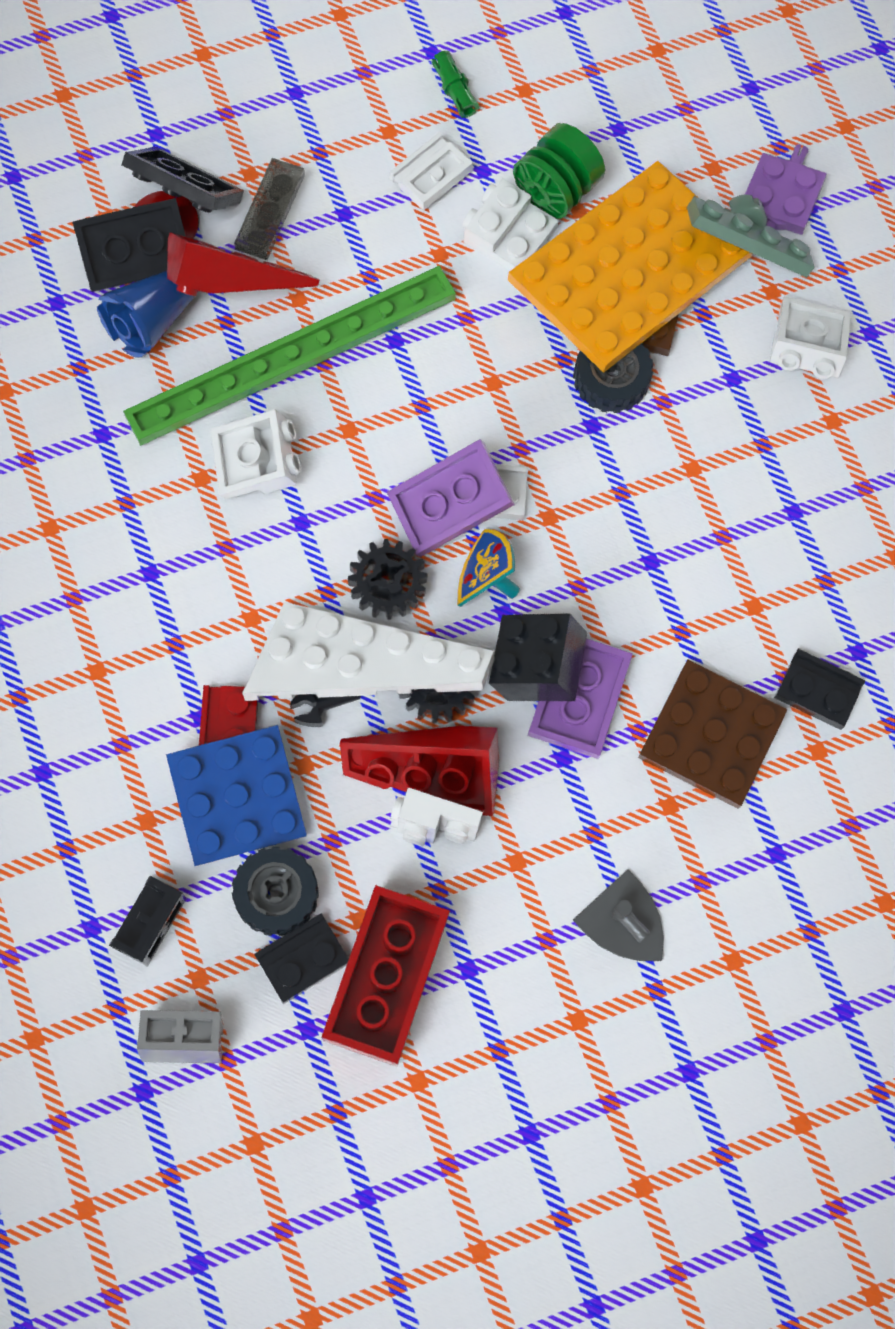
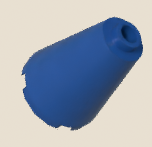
(142, 312)

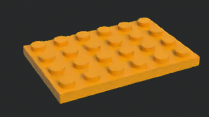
(625, 267)

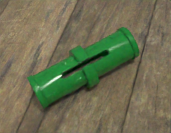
(455, 84)

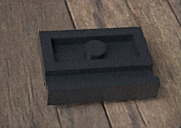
(819, 689)
(302, 958)

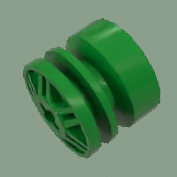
(559, 170)

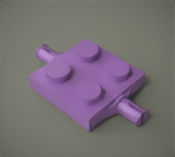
(786, 190)

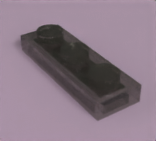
(269, 209)

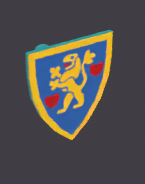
(486, 566)

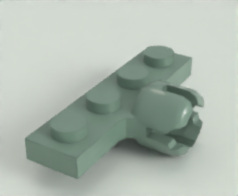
(748, 229)

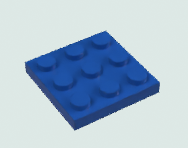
(236, 795)

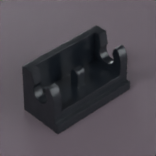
(148, 921)

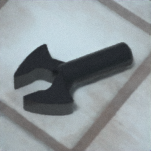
(321, 704)

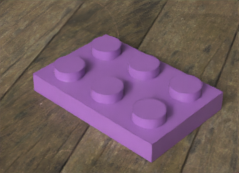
(450, 498)
(586, 721)

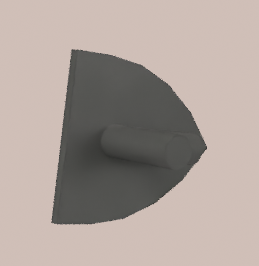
(624, 921)

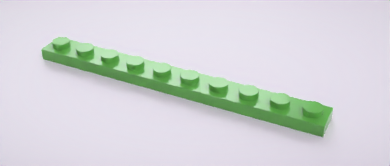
(289, 355)

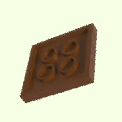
(713, 734)

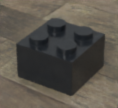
(538, 657)

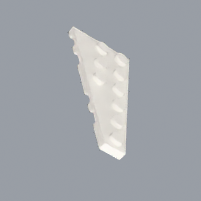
(354, 657)

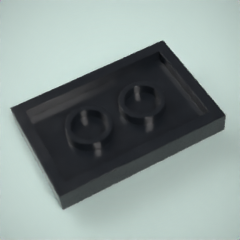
(182, 179)
(127, 243)

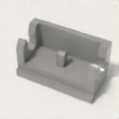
(180, 1036)

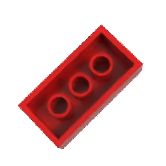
(385, 976)

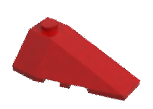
(210, 269)
(442, 762)

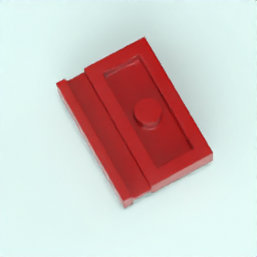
(226, 713)

